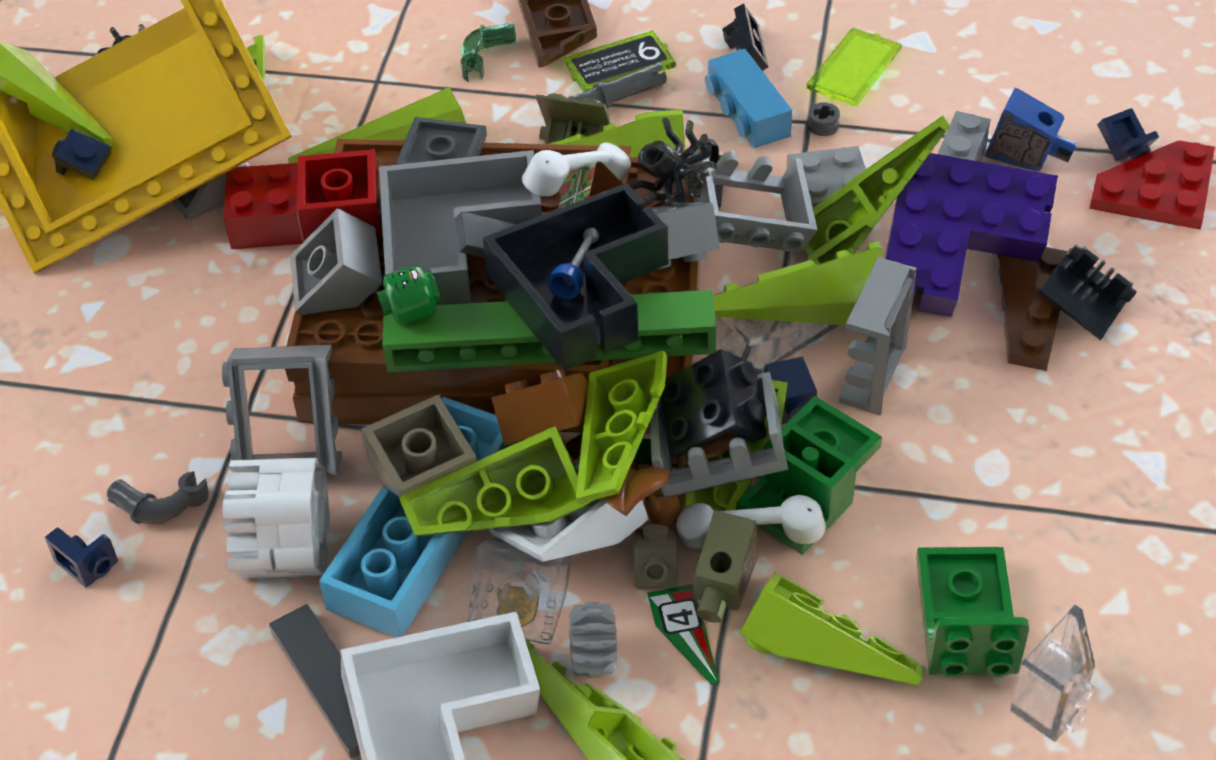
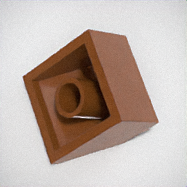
(533, 409)

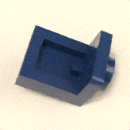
(1125, 135)
(80, 154)

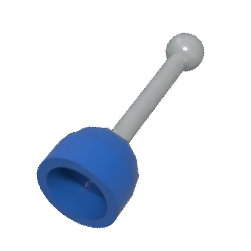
(564, 274)

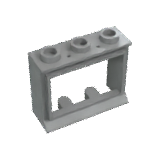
(757, 231)
(884, 316)
(322, 392)
(738, 467)

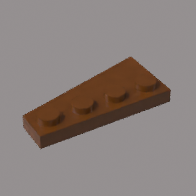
(1028, 315)

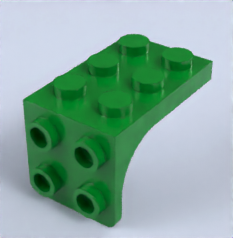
(969, 612)

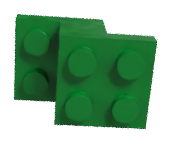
(822, 460)

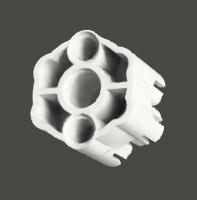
(284, 514)

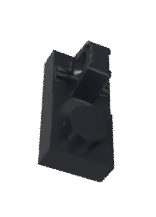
(746, 34)

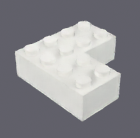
(427, 686)

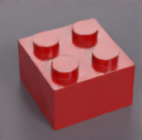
(341, 182)
(262, 206)

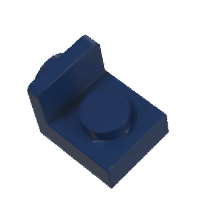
(78, 559)

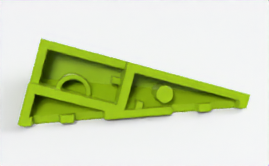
(46, 98)
(397, 123)
(857, 207)
(595, 720)

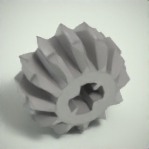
(593, 639)

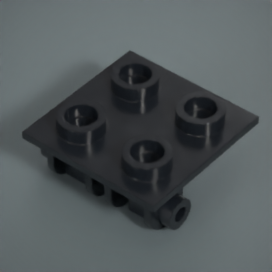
(1086, 292)

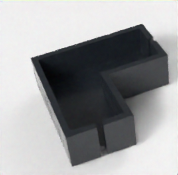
(603, 311)

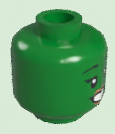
(409, 294)

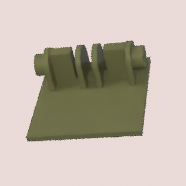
(568, 116)

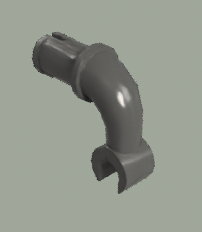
(151, 510)

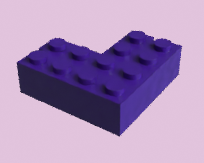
(961, 207)

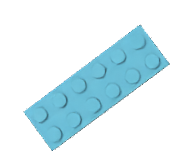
(383, 567)

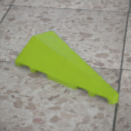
(802, 291)

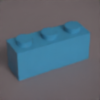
(749, 98)

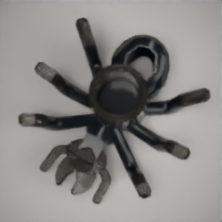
(673, 165)

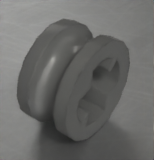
(823, 119)

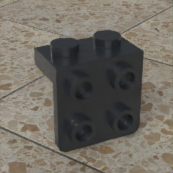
(712, 400)

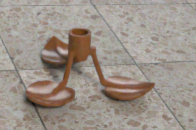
(647, 484)

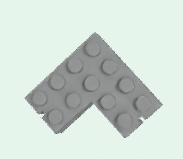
(426, 198)

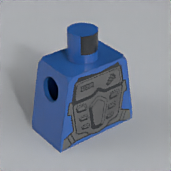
(1029, 134)

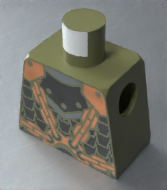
(725, 565)

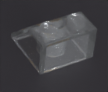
(517, 582)
(1056, 678)

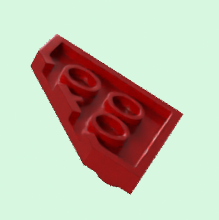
(1159, 186)

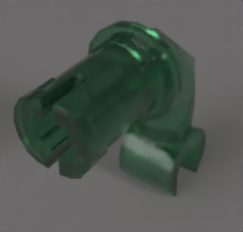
(483, 39)

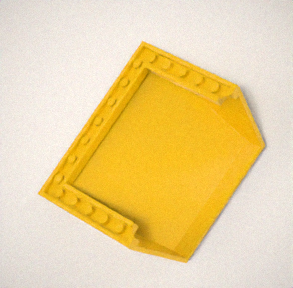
(180, 114)

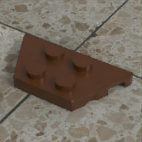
(557, 27)

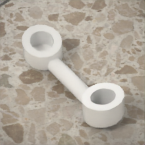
(549, 168)
(799, 516)

